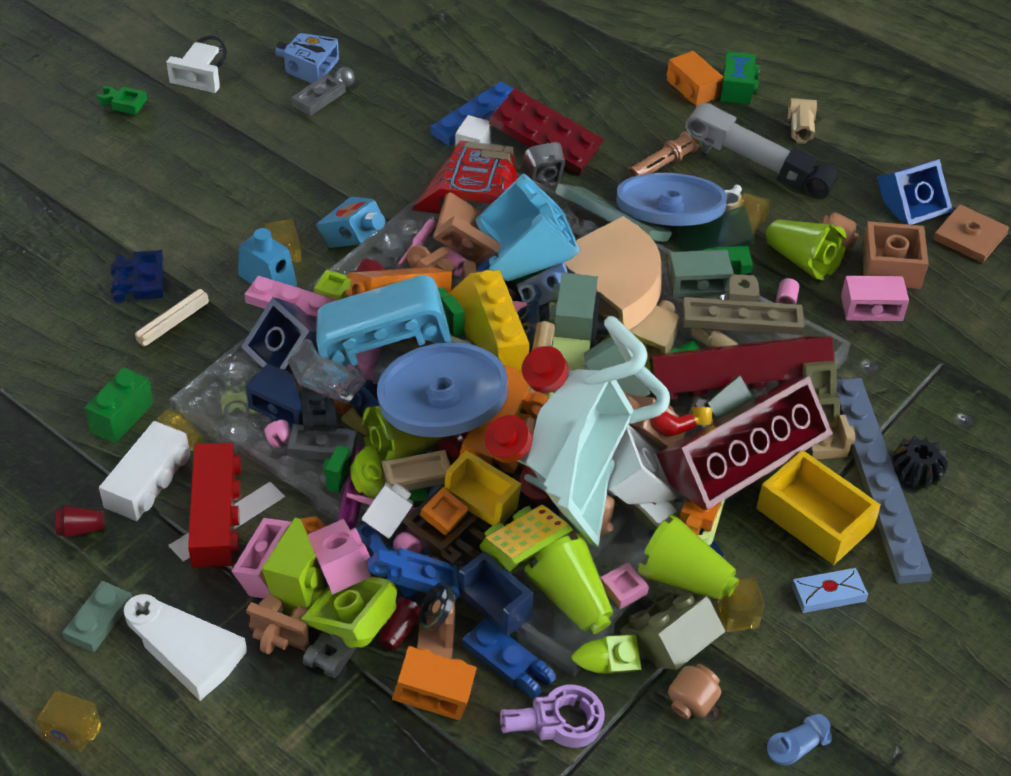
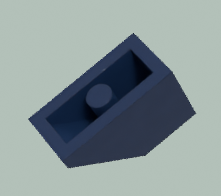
(275, 395)

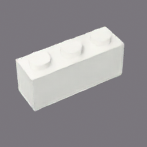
(145, 471)

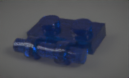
(147, 276)

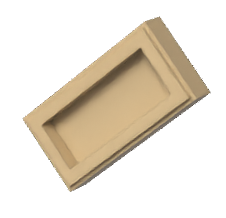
(417, 470)

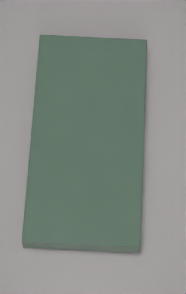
(607, 209)

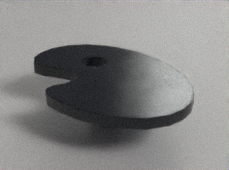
(597, 326)

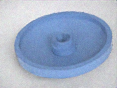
(671, 199)
(442, 389)

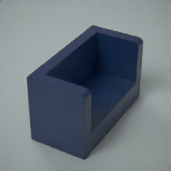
(495, 593)

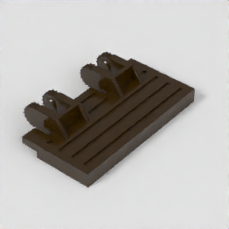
(453, 546)

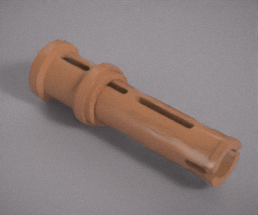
(679, 147)

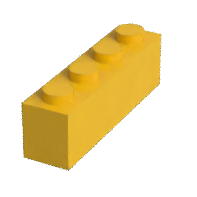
(492, 317)

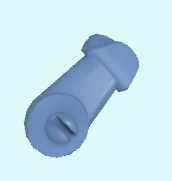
(790, 746)

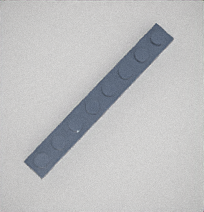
(882, 485)

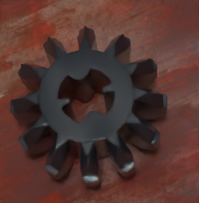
(920, 462)

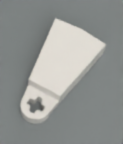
(187, 646)

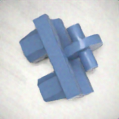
(541, 286)

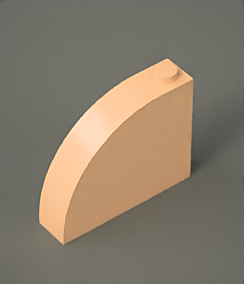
(625, 267)

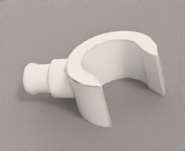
(733, 197)

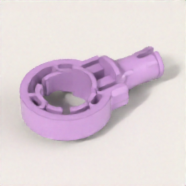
(549, 724)

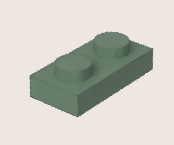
(97, 616)

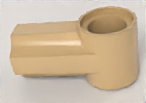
(802, 117)

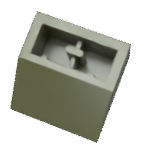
(674, 628)

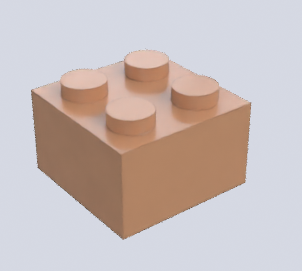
(895, 251)

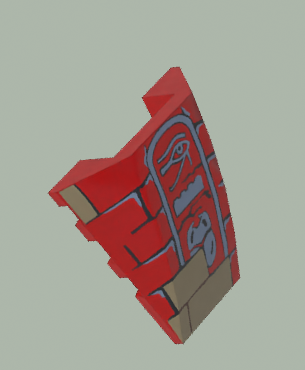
(472, 173)

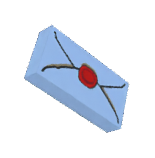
(829, 590)

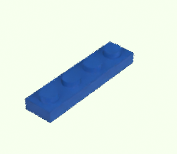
(481, 107)

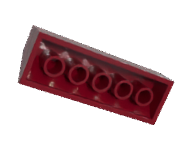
(754, 362)
(745, 443)

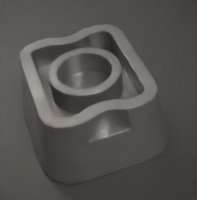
(544, 163)

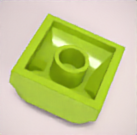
(354, 611)

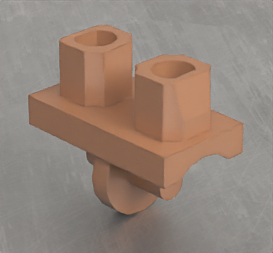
(420, 257)
(276, 628)

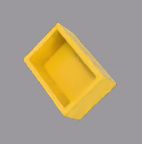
(818, 507)

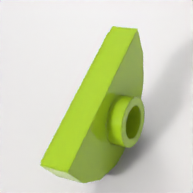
(367, 472)

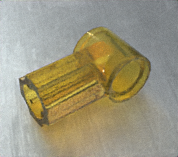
(756, 207)

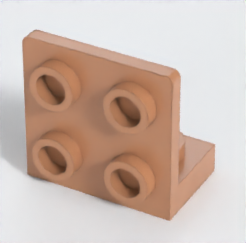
(460, 231)

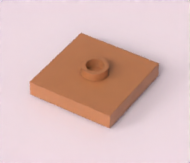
(971, 233)

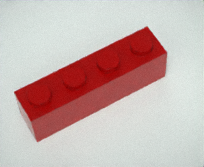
(213, 505)

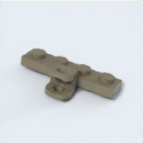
(742, 311)

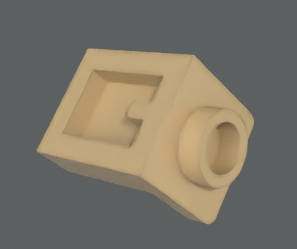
(837, 444)

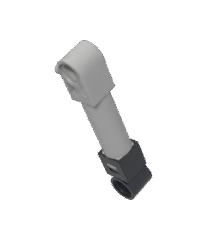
(793, 167)

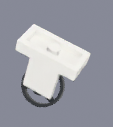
(194, 67)

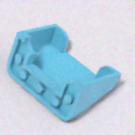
(529, 230)
(381, 318)

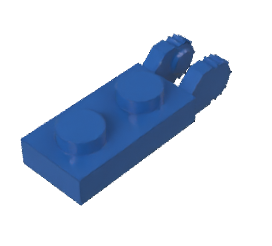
(507, 658)

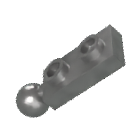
(323, 91)

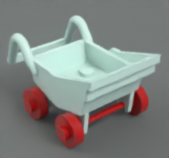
(575, 429)

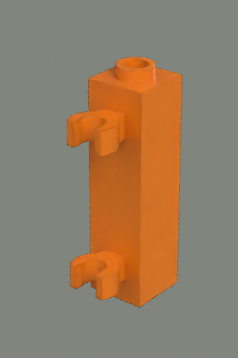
(371, 280)
(517, 399)

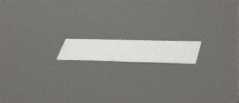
(249, 507)

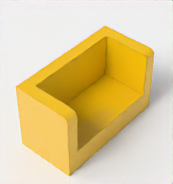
(483, 488)

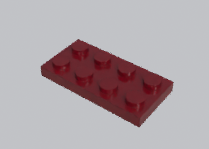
(538, 124)

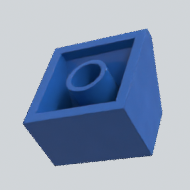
(916, 192)

